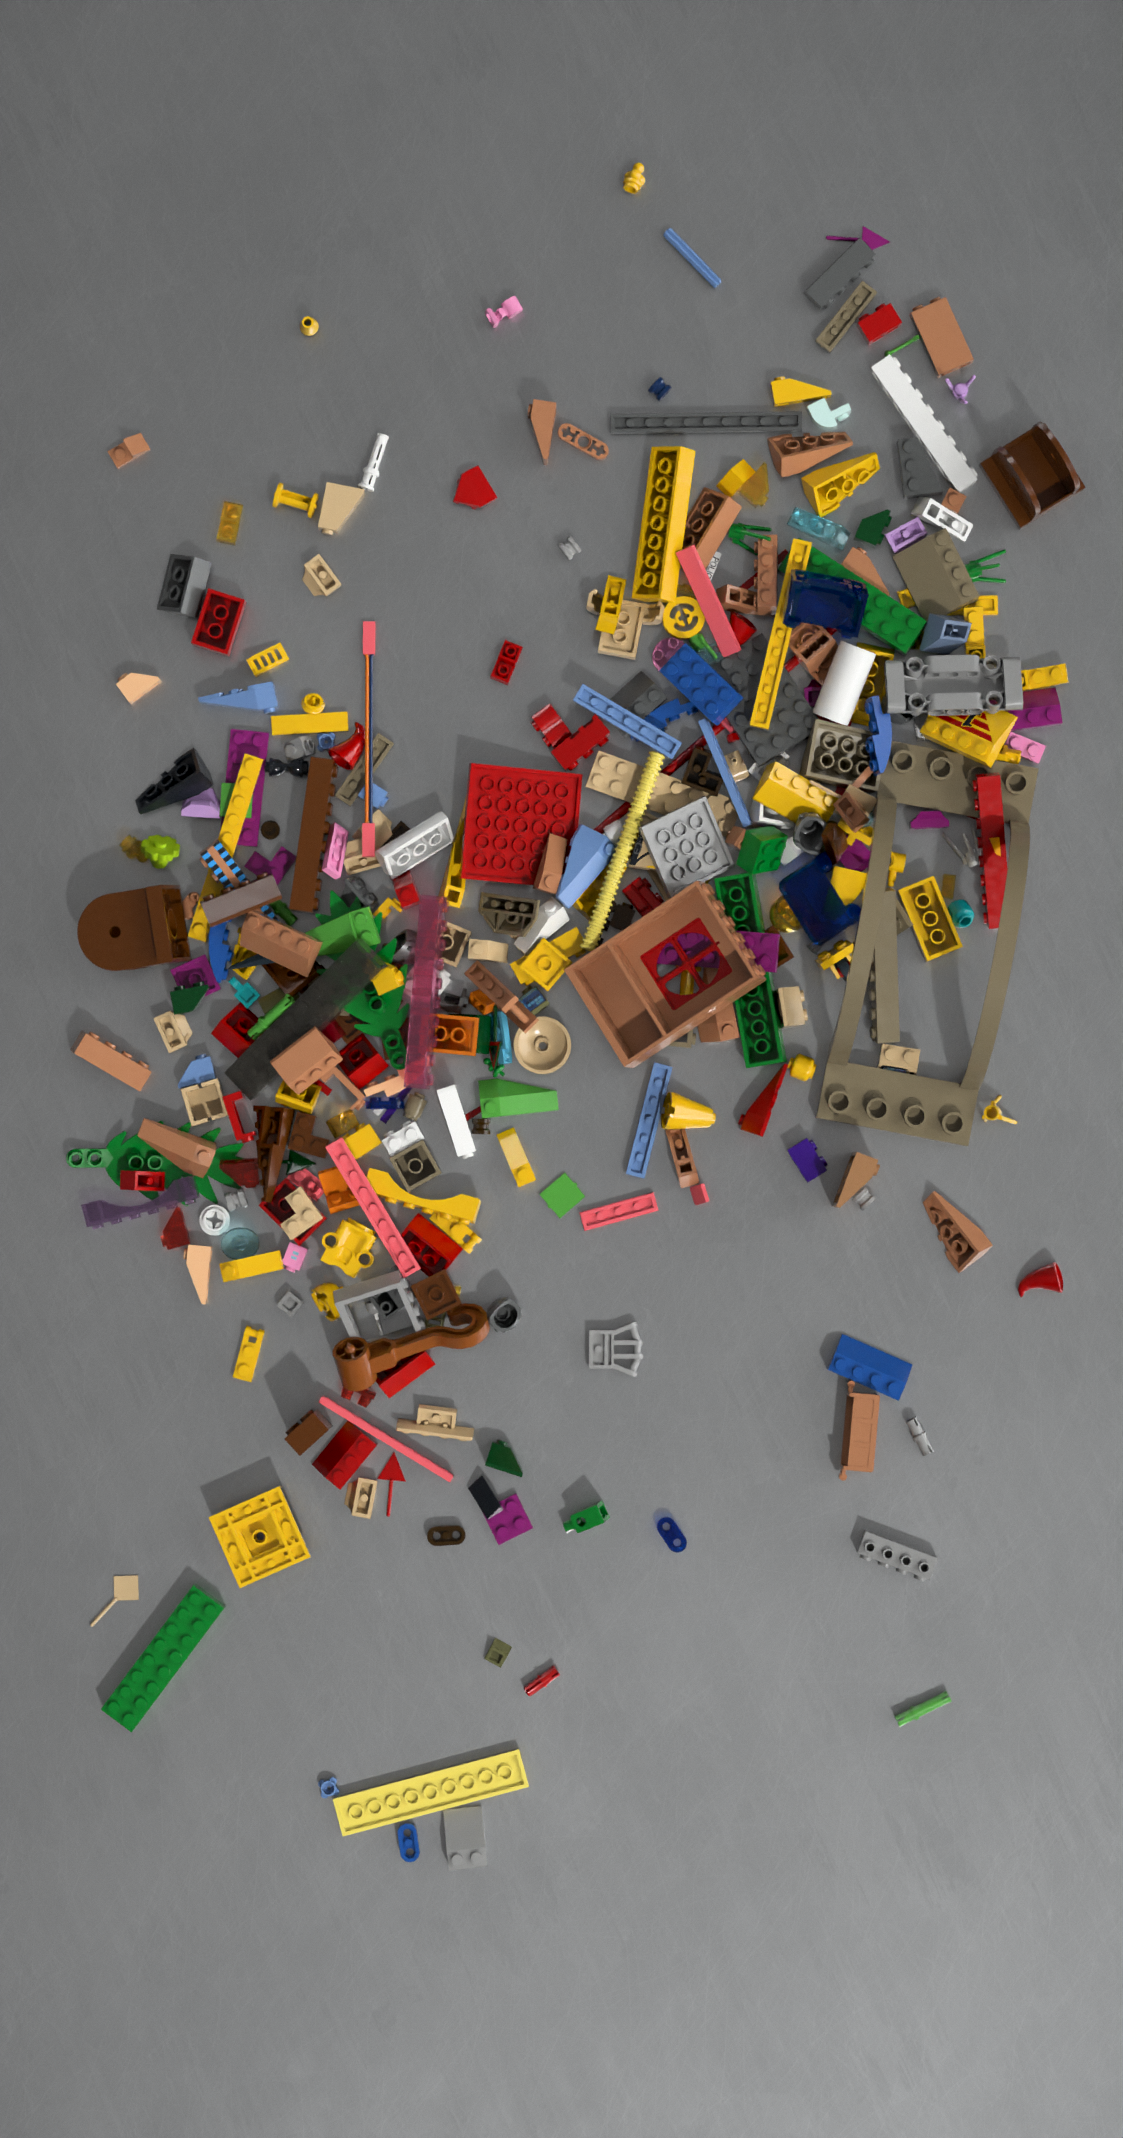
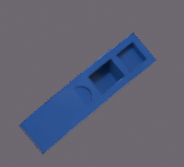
(671, 711)
(880, 742)
(218, 951)

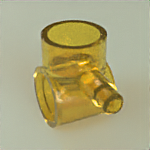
(342, 1123)

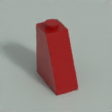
(406, 890)

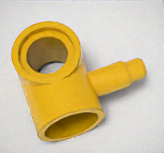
(897, 865)

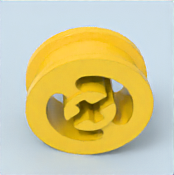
(669, 623)

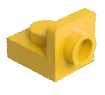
(384, 908)

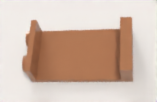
(942, 336)

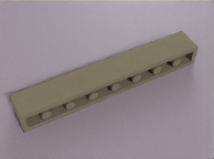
(884, 976)

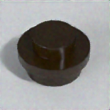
(270, 830)

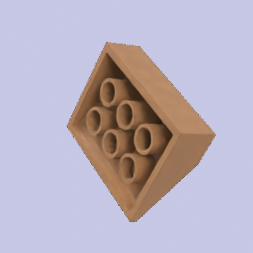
(856, 1175)

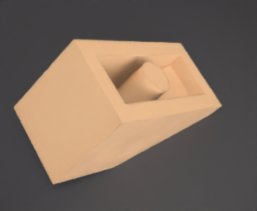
(136, 685)

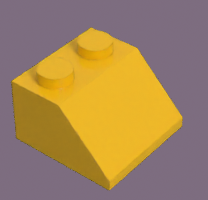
(304, 1102)

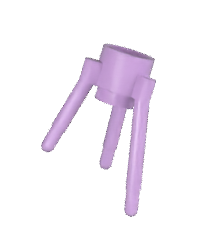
(960, 390)

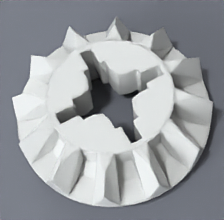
(207, 1225)

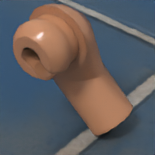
(189, 903)

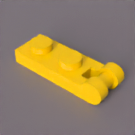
(456, 1231)
(248, 1354)

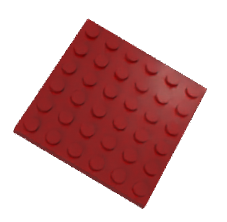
(510, 820)

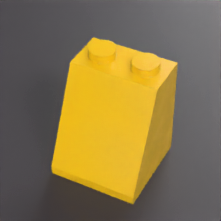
(847, 883)

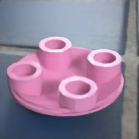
(665, 650)

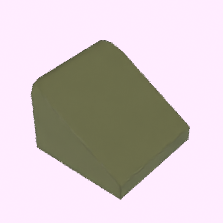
(498, 1652)

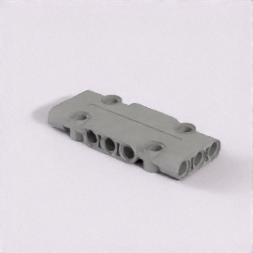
(953, 685)

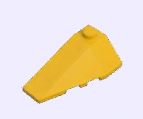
(831, 484)

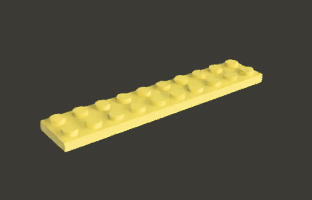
(430, 1792)

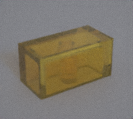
(948, 886)

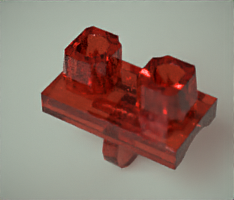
(365, 1398)

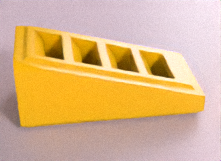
(256, 672)

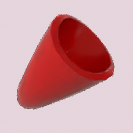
(742, 627)
(349, 751)
(1046, 1278)

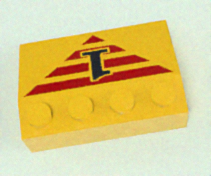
(972, 736)

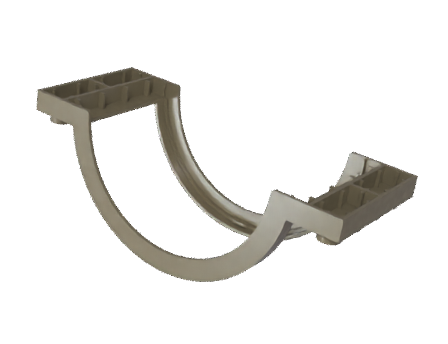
(902, 1100)

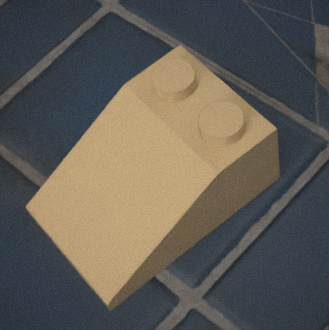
(790, 1006)

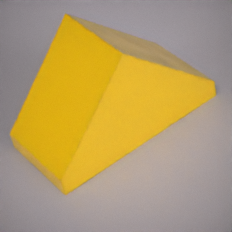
(735, 478)

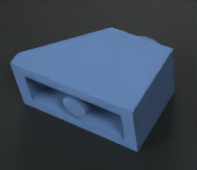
(198, 1071)

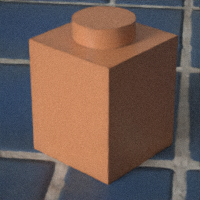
(953, 500)

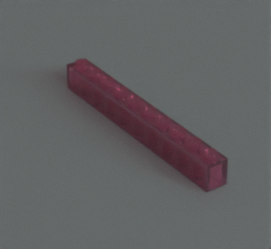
(425, 992)

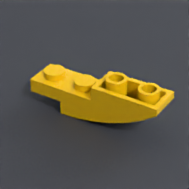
(975, 640)
(1044, 677)

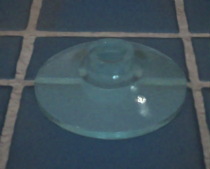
(240, 1249)

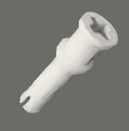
(371, 471)

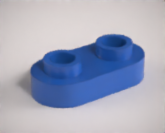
(408, 1842)

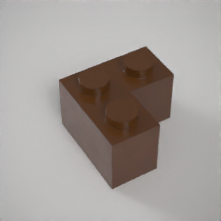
(302, 1138)

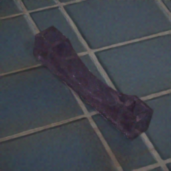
(179, 1191)

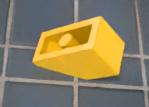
(388, 980)

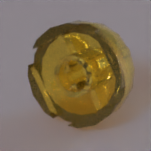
(783, 917)

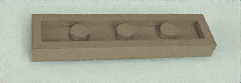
(846, 316)
(356, 779)

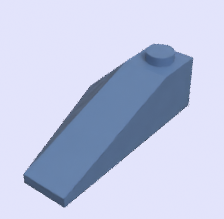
(256, 698)
(586, 860)

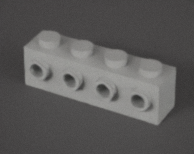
(896, 1554)

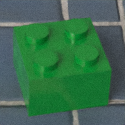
(762, 850)

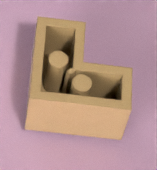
(305, 1216)

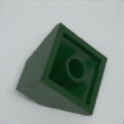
(503, 1458)

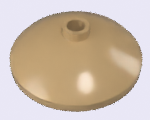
(543, 1060)

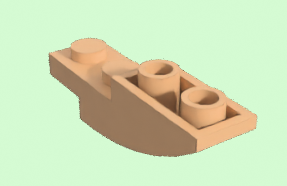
(391, 1085)

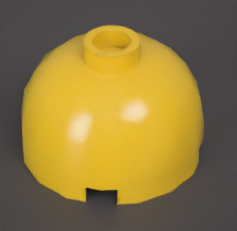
(324, 1299)

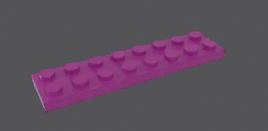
(764, 946)

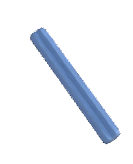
(692, 257)

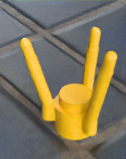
(993, 1112)

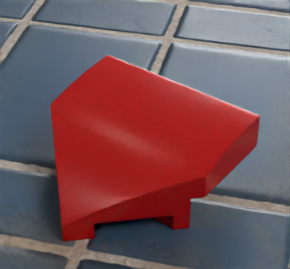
(474, 489)

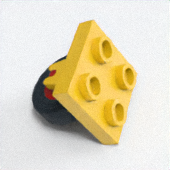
(835, 957)

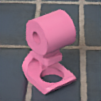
(509, 308)

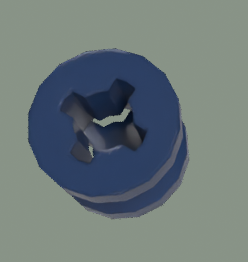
(659, 389)

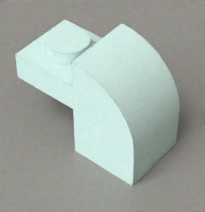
(824, 417)

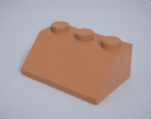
(306, 1060)

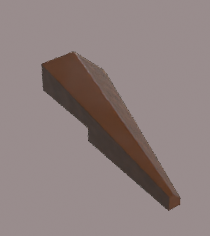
(273, 1133)

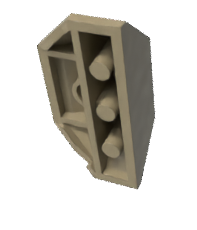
(508, 913)

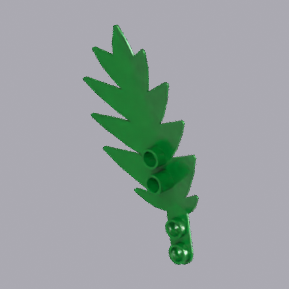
(370, 1007)
(139, 1156)

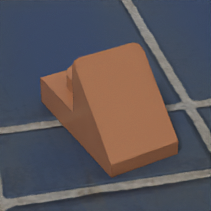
(128, 450)
(851, 811)

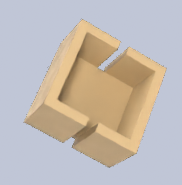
(204, 1102)

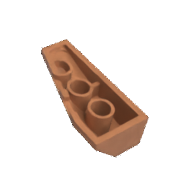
(797, 454)
(961, 1237)

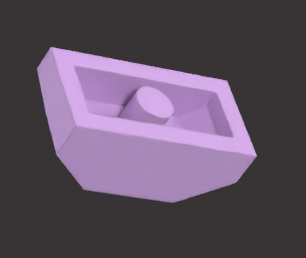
(906, 535)
(202, 805)

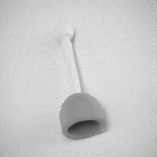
(371, 1309)

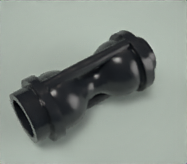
(296, 768)

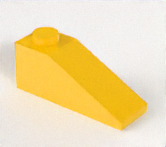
(792, 392)
(611, 604)
(516, 1157)
(251, 1266)

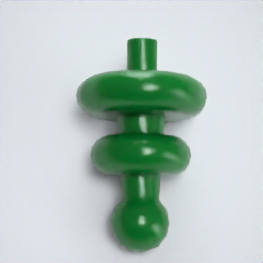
(499, 1069)

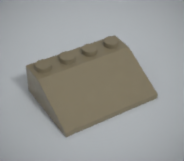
(936, 575)
(837, 756)

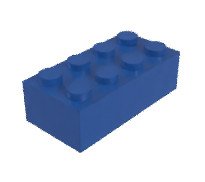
(701, 684)

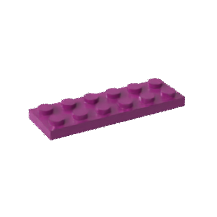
(254, 744)

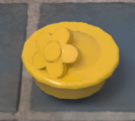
(313, 703)

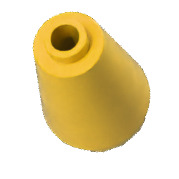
(685, 1113)

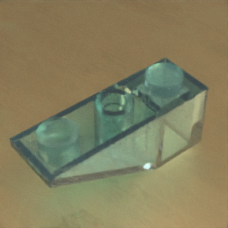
(819, 528)

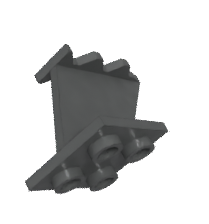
(356, 888)

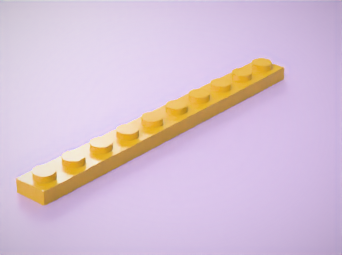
(778, 643)
(228, 836)

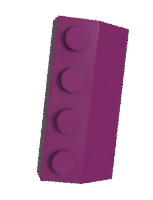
(1039, 710)

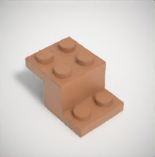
(813, 649)

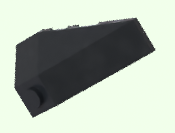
(183, 781)

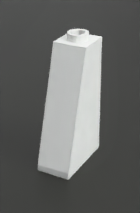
(456, 1121)

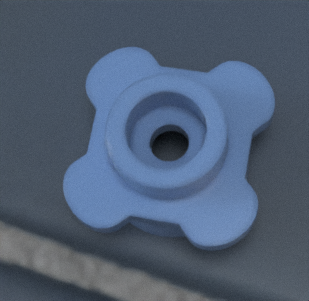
(321, 740)
(332, 1783)

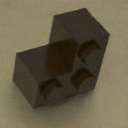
(698, 776)

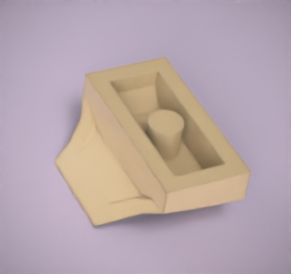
(319, 577)
(382, 829)
(353, 858)
(174, 1030)
(361, 1497)

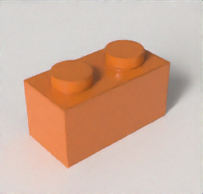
(481, 1002)

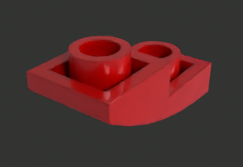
(506, 662)

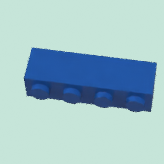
(870, 1367)

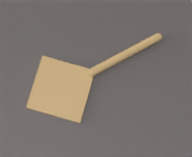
(124, 1589)

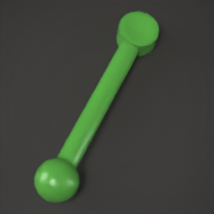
(915, 338)

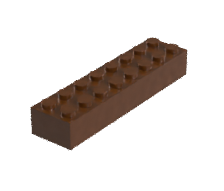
(312, 835)

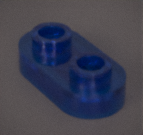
(376, 1103)
(671, 1534)

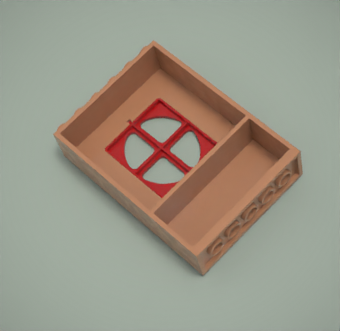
(630, 997)

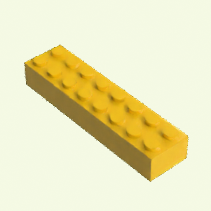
(663, 524)

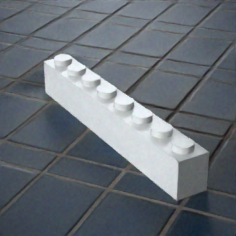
(923, 424)

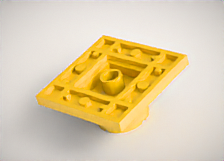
(255, 1557)

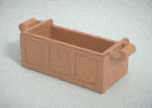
(859, 1431)

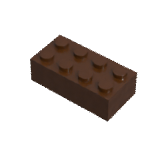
(304, 1435)

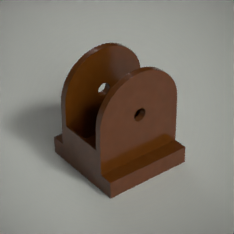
(1032, 475)
(135, 929)

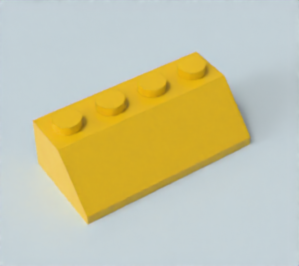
(792, 794)

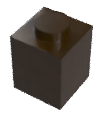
(622, 916)

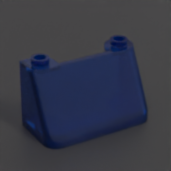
(825, 602)
(817, 902)

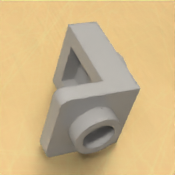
(298, 748)

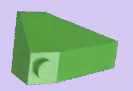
(512, 1098)

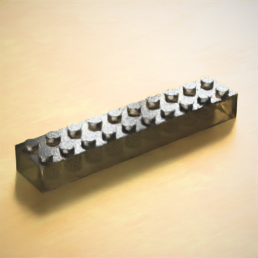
(315, 1007)

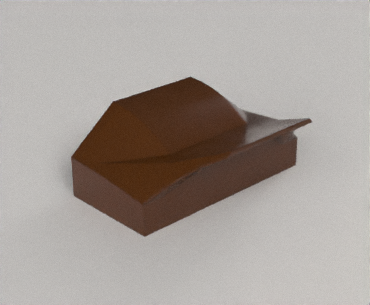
(834, 842)

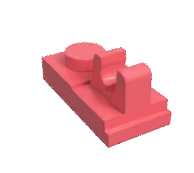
(308, 1181)

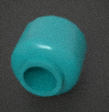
(961, 913)

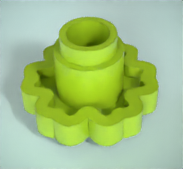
(160, 850)

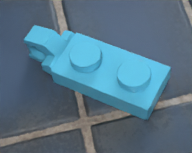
(503, 1036)

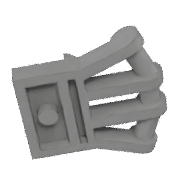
(602, 1349)

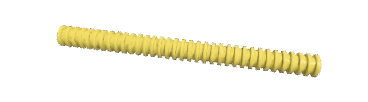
(622, 851)

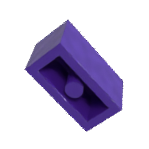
(807, 1160)

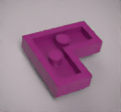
(277, 866)

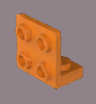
(336, 1190)

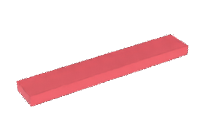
(708, 601)

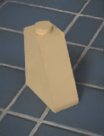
(337, 506)
(487, 951)

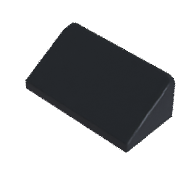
(485, 1498)

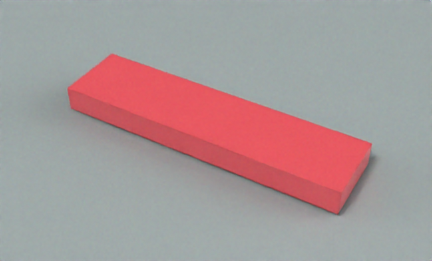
(618, 1211)

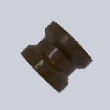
(481, 1126)

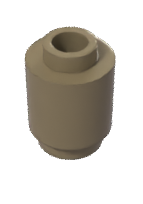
(414, 1106)

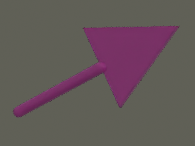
(870, 238)

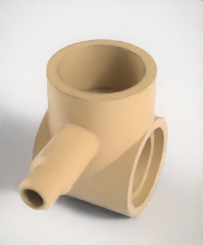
(737, 766)

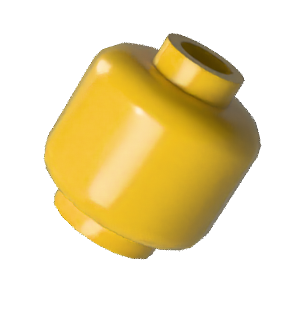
(802, 1067)

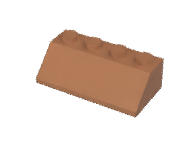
(709, 523)
(279, 942)

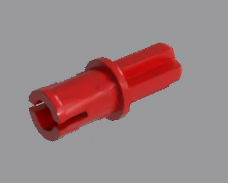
(541, 1681)

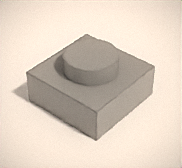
(290, 1303)

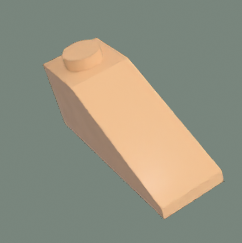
(199, 1266)

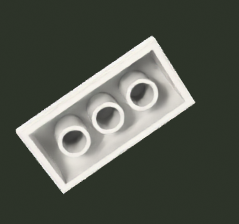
(844, 683)
(415, 845)

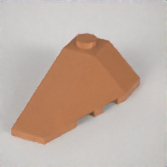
(721, 1025)
(181, 1148)

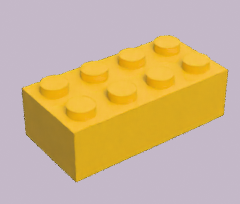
(930, 918)

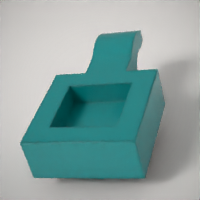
(245, 993)

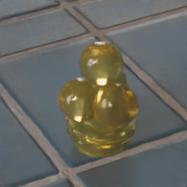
(132, 848)

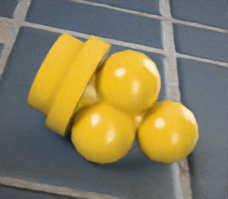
(634, 179)

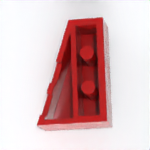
(581, 744)

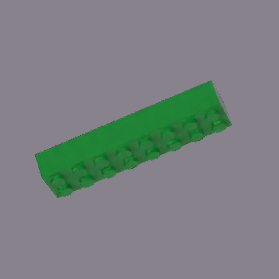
(882, 615)
(163, 1657)

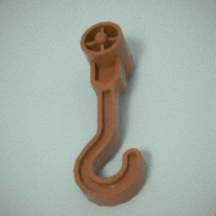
(361, 1361)

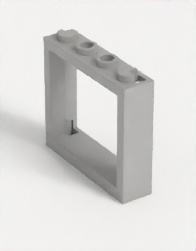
(373, 1287)

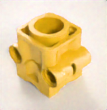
(351, 1242)

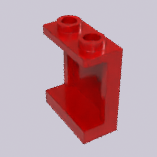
(229, 1101)

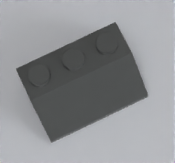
(184, 585)
(639, 697)

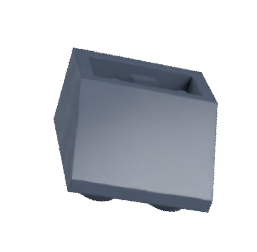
(944, 634)

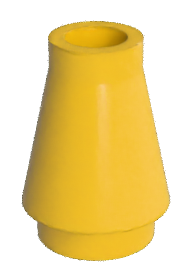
(309, 330)

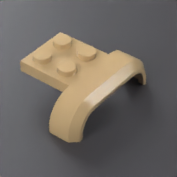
(627, 632)

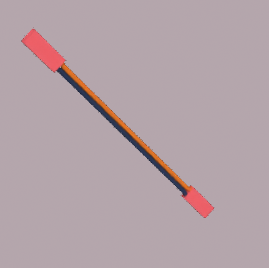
(368, 829)

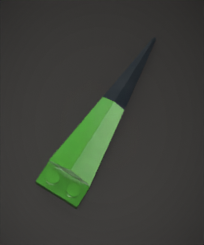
(335, 934)

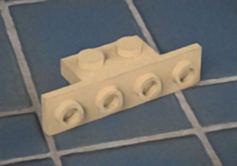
(435, 1422)

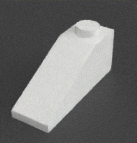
(941, 518)
(550, 919)

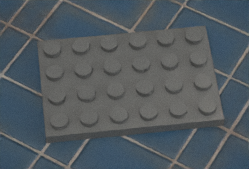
(791, 714)

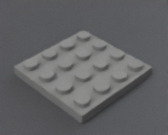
(686, 846)

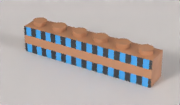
(226, 870)

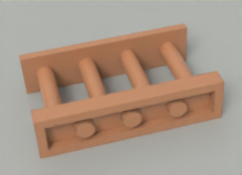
(501, 996)

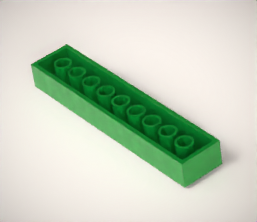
(758, 1008)

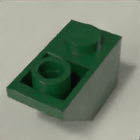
(871, 528)
(188, 999)

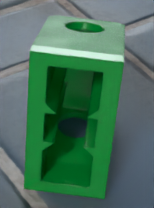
(593, 1515)

